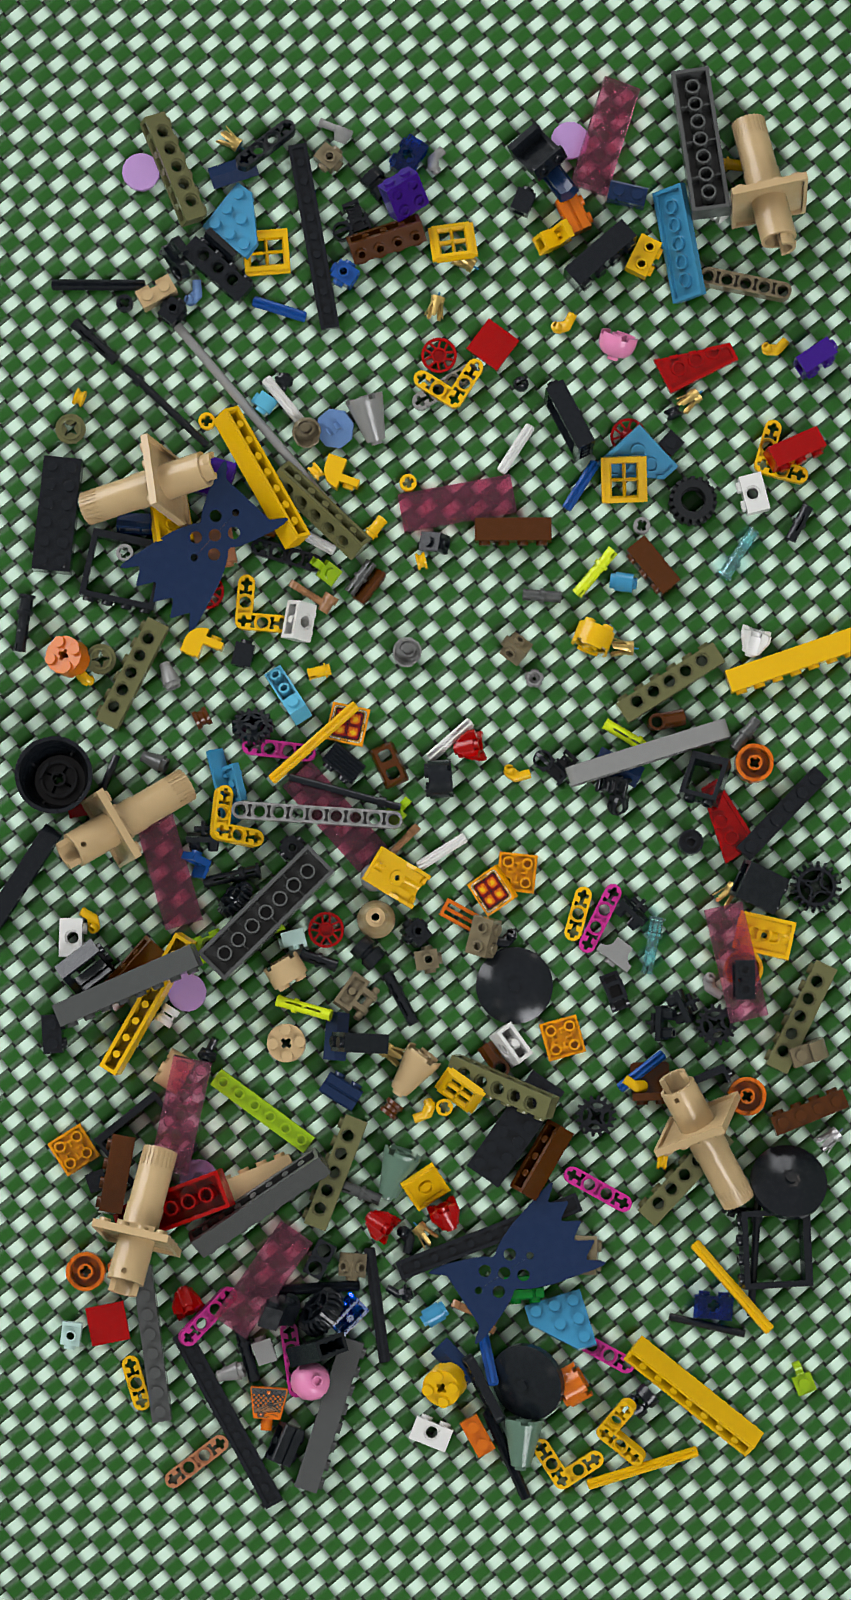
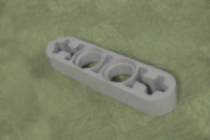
(422, 395)

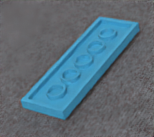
(679, 243)

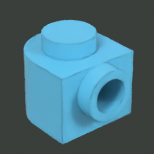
(264, 402)

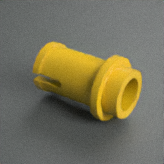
(732, 164)
(375, 527)
(319, 671)

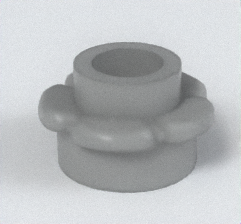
(534, 683)

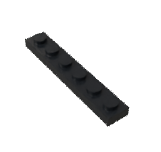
(781, 813)

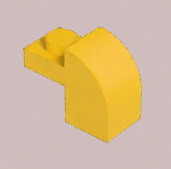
(554, 237)
(334, 474)
(196, 639)

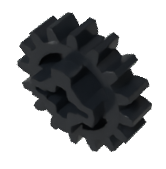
(252, 726)
(235, 899)
(710, 1033)
(603, 1126)

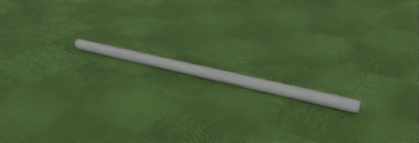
(240, 400)

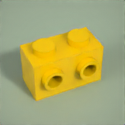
(643, 256)

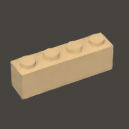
(251, 1178)

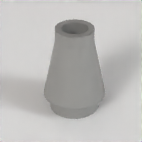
(169, 677)
(234, 1371)

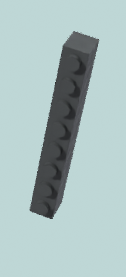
(127, 985)
(259, 1202)
(153, 1350)
(328, 1417)

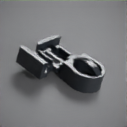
(356, 221)
(171, 254)
(557, 769)
(617, 786)

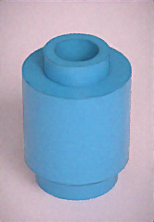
(623, 582)
(434, 1314)

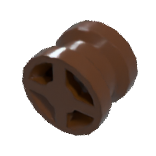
(201, 717)
(391, 1108)

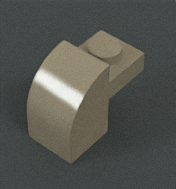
(808, 1052)

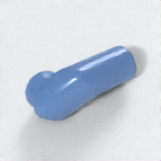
(195, 295)

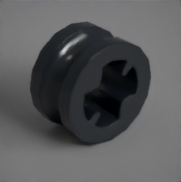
(123, 309)
(673, 413)

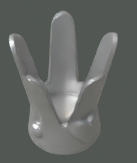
(831, 1137)

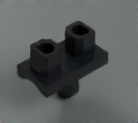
(201, 835)
(635, 909)
(686, 1005)
(659, 1023)

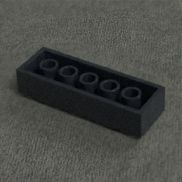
(57, 515)
(509, 1137)

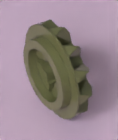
(70, 419)
(107, 652)

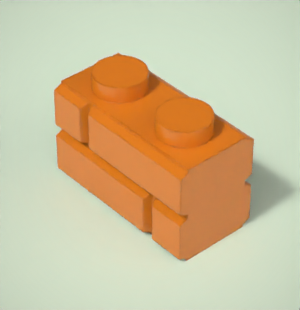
(575, 214)
(477, 1435)

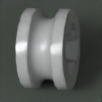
(647, 527)
(119, 555)

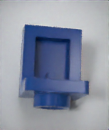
(200, 863)

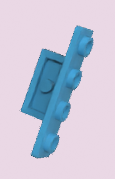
(226, 775)

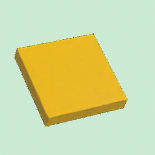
(425, 1186)

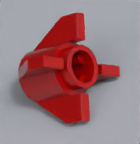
(470, 746)
(445, 1214)
(381, 1224)
(186, 1302)

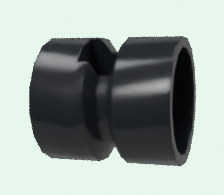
(371, 181)
(690, 842)
(367, 952)
(647, 1397)

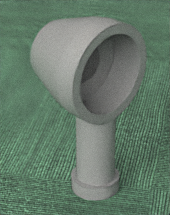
(341, 133)

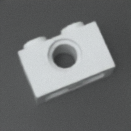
(752, 482)
(299, 621)
(69, 926)
(511, 1044)
(439, 1441)

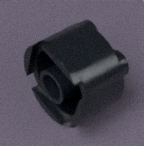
(440, 779)

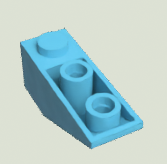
(288, 695)

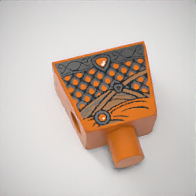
(268, 1404)

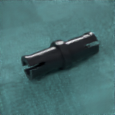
(799, 523)
(319, 960)

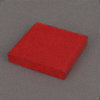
(492, 345)
(107, 1323)

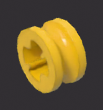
(79, 397)
(202, 417)
(315, 471)
(413, 485)
(421, 561)
(438, 1109)
(662, 1162)

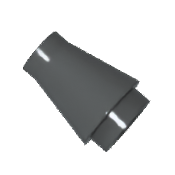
(156, 761)

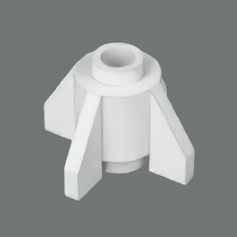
(754, 641)

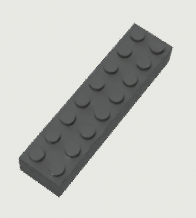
(700, 143)
(266, 912)

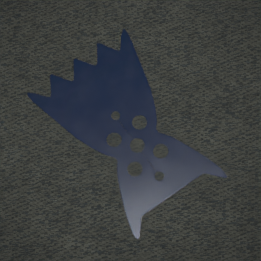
(170, 561)
(534, 1231)

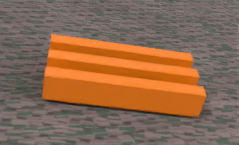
(445, 907)

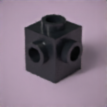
(172, 317)
(286, 842)
(415, 932)

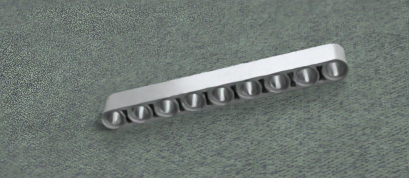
(648, 752)
(307, 815)

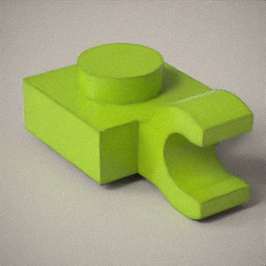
(326, 571)
(394, 820)
(803, 1380)

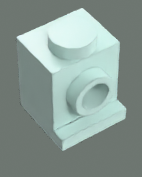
(292, 939)
(74, 1327)

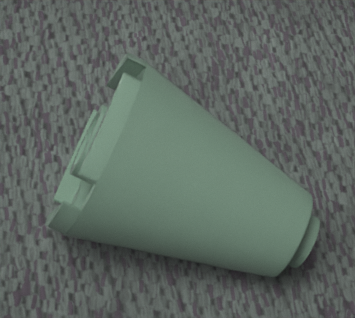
(396, 1167)
(522, 1440)

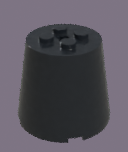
(44, 762)

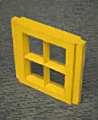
(436, 244)
(272, 269)
(641, 478)
(473, 1099)

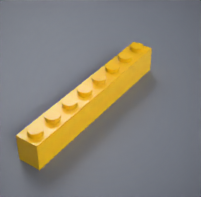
(261, 476)
(788, 662)
(140, 1018)
(693, 1396)

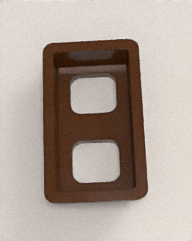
(383, 766)

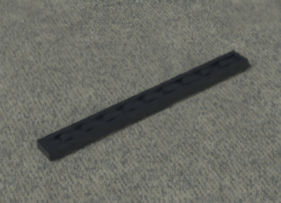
(313, 236)
(468, 1243)
(229, 1422)

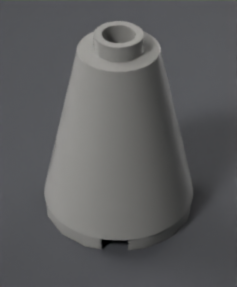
(369, 416)

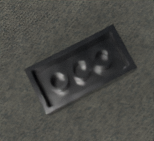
(599, 256)

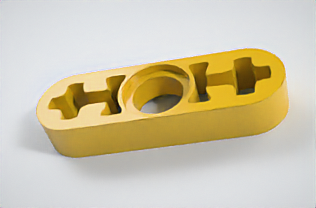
(585, 910)
(126, 1370)

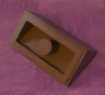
(368, 589)

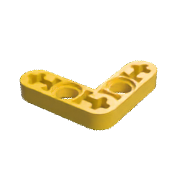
(449, 391)
(759, 457)
(248, 611)
(224, 823)
(614, 1429)
(568, 1470)

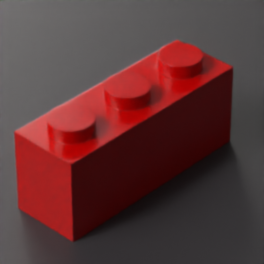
(795, 450)

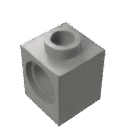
(264, 1350)

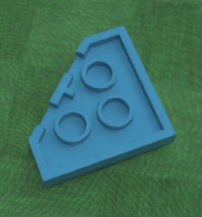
(236, 221)
(640, 443)
(563, 1319)

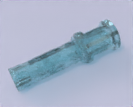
(733, 562)
(653, 935)

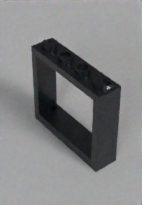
(568, 419)
(106, 599)
(101, 1138)
(743, 1259)

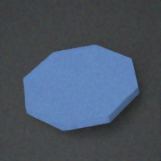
(335, 428)

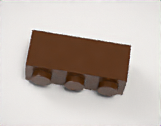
(652, 566)

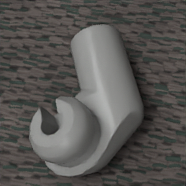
(433, 160)
(710, 986)

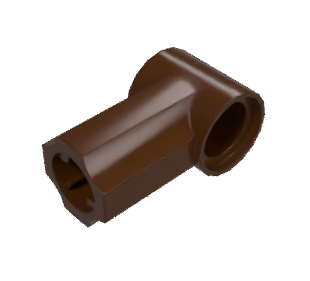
(668, 720)
(492, 1056)

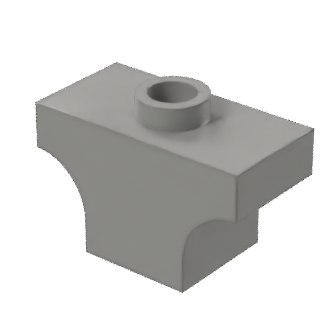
(616, 954)

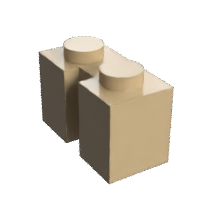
(154, 297)

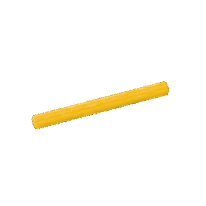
(313, 742)
(732, 1287)
(646, 1466)

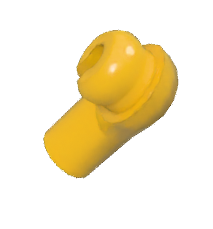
(564, 326)
(774, 349)
(85, 679)
(514, 775)
(92, 920)
(637, 1086)
(427, 1111)

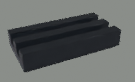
(221, 245)

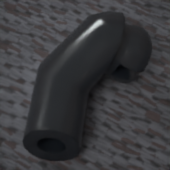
(507, 939)
(408, 1238)

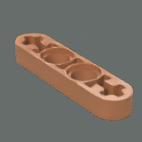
(195, 1459)

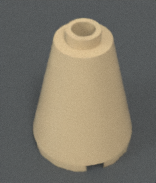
(378, 928)
(413, 1070)

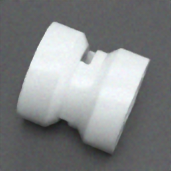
(165, 1019)

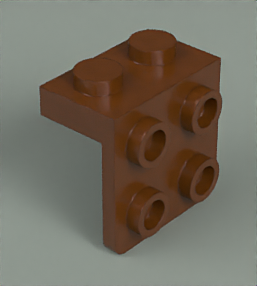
(654, 1086)

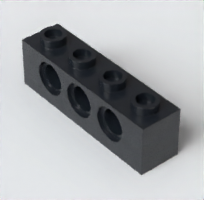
(236, 292)

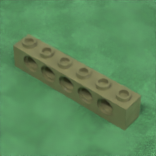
(186, 214)
(323, 512)
(631, 713)
(115, 719)
(826, 975)
(545, 1100)
(358, 1128)
(655, 1215)

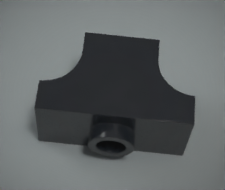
(614, 991)

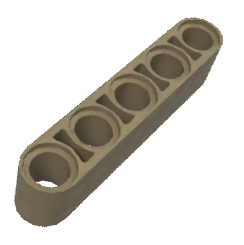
(754, 282)

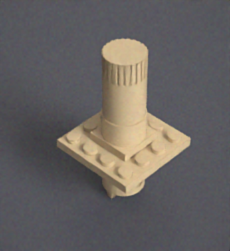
(767, 196)
(160, 485)
(115, 825)
(702, 1129)
(139, 1230)

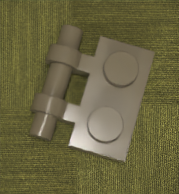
(352, 991)

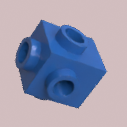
(348, 279)

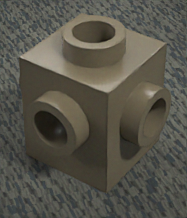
(328, 152)
(515, 648)
(420, 956)
(352, 1265)

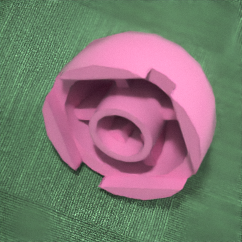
(616, 344)
(310, 1381)

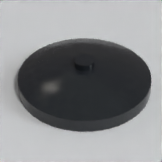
(514, 985)
(788, 1182)
(528, 1381)

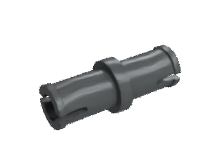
(360, 577)
(541, 595)
(745, 734)
(361, 1192)

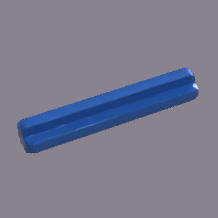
(279, 309)
(580, 485)
(643, 1069)
(488, 1361)

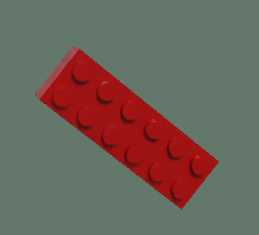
(194, 1200)

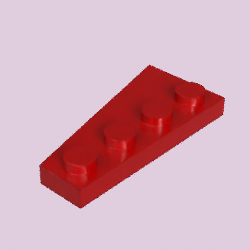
(690, 367)
(727, 824)

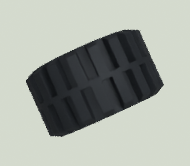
(699, 486)

